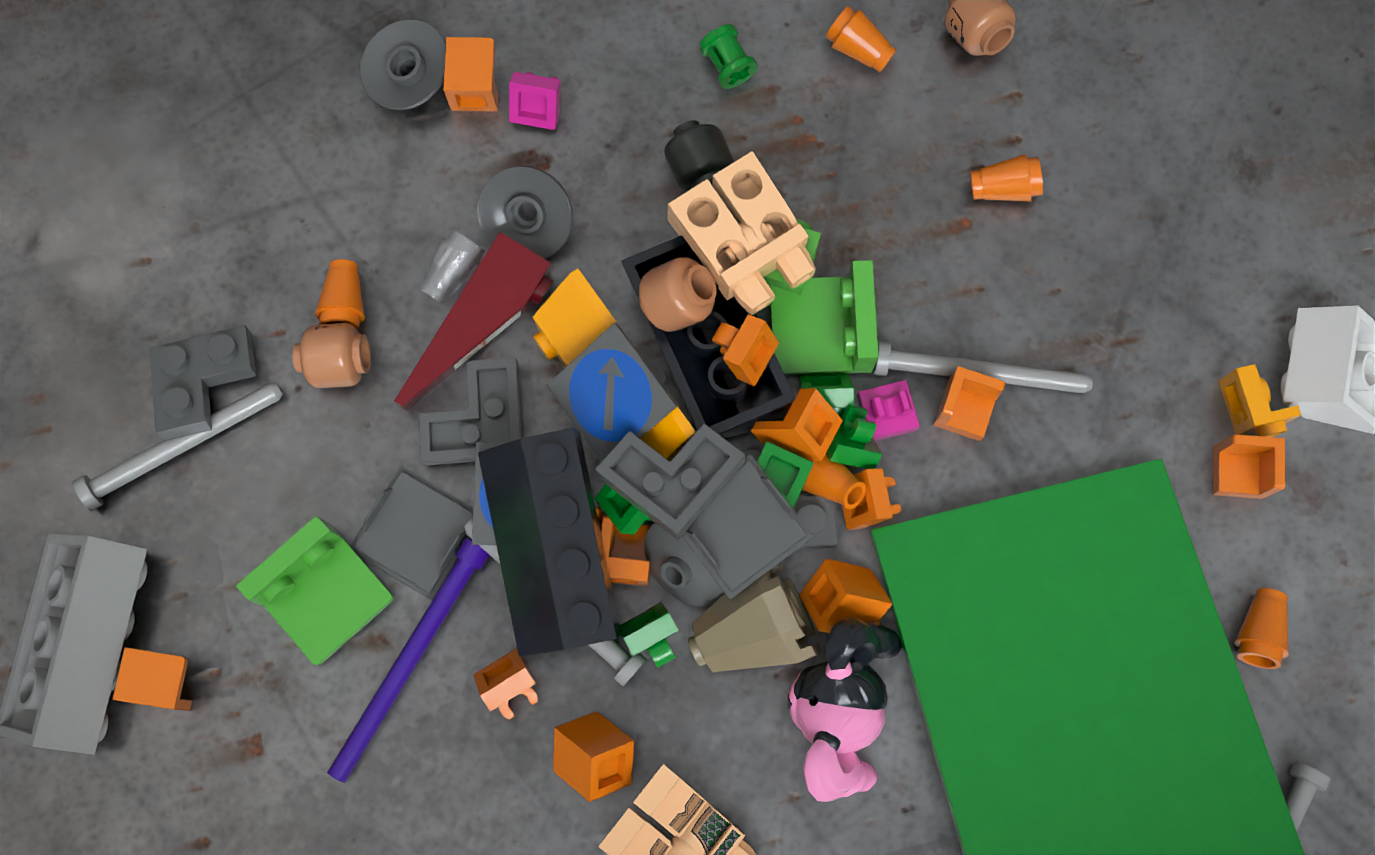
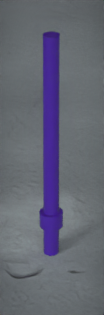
(468, 560)

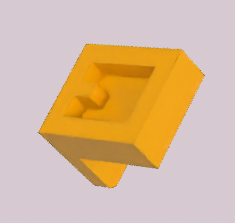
(1248, 404)

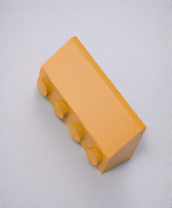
(573, 321)

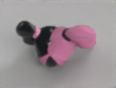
(847, 710)

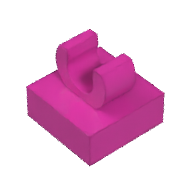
(534, 100)
(890, 409)

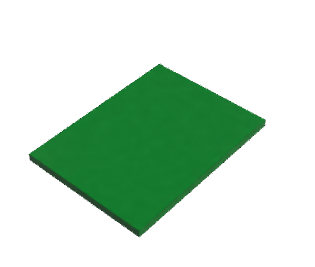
(1080, 676)

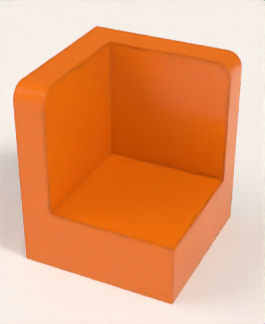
(470, 74)
(968, 403)
(805, 429)
(1248, 466)
(626, 555)
(841, 592)
(152, 679)
(593, 756)

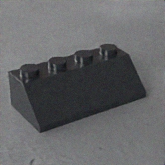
(698, 366)
(549, 543)

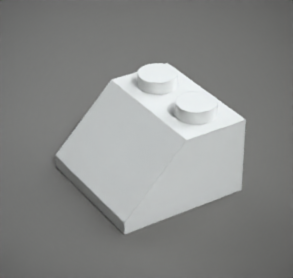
(1332, 367)

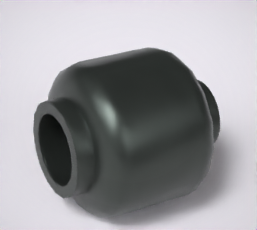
(696, 153)

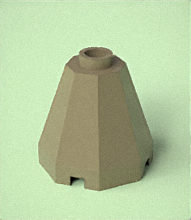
(755, 628)

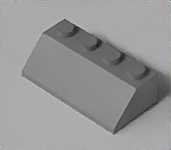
(72, 643)

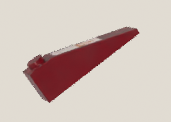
(490, 302)

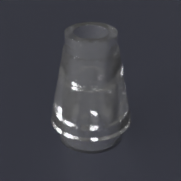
(451, 266)

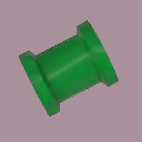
(728, 56)

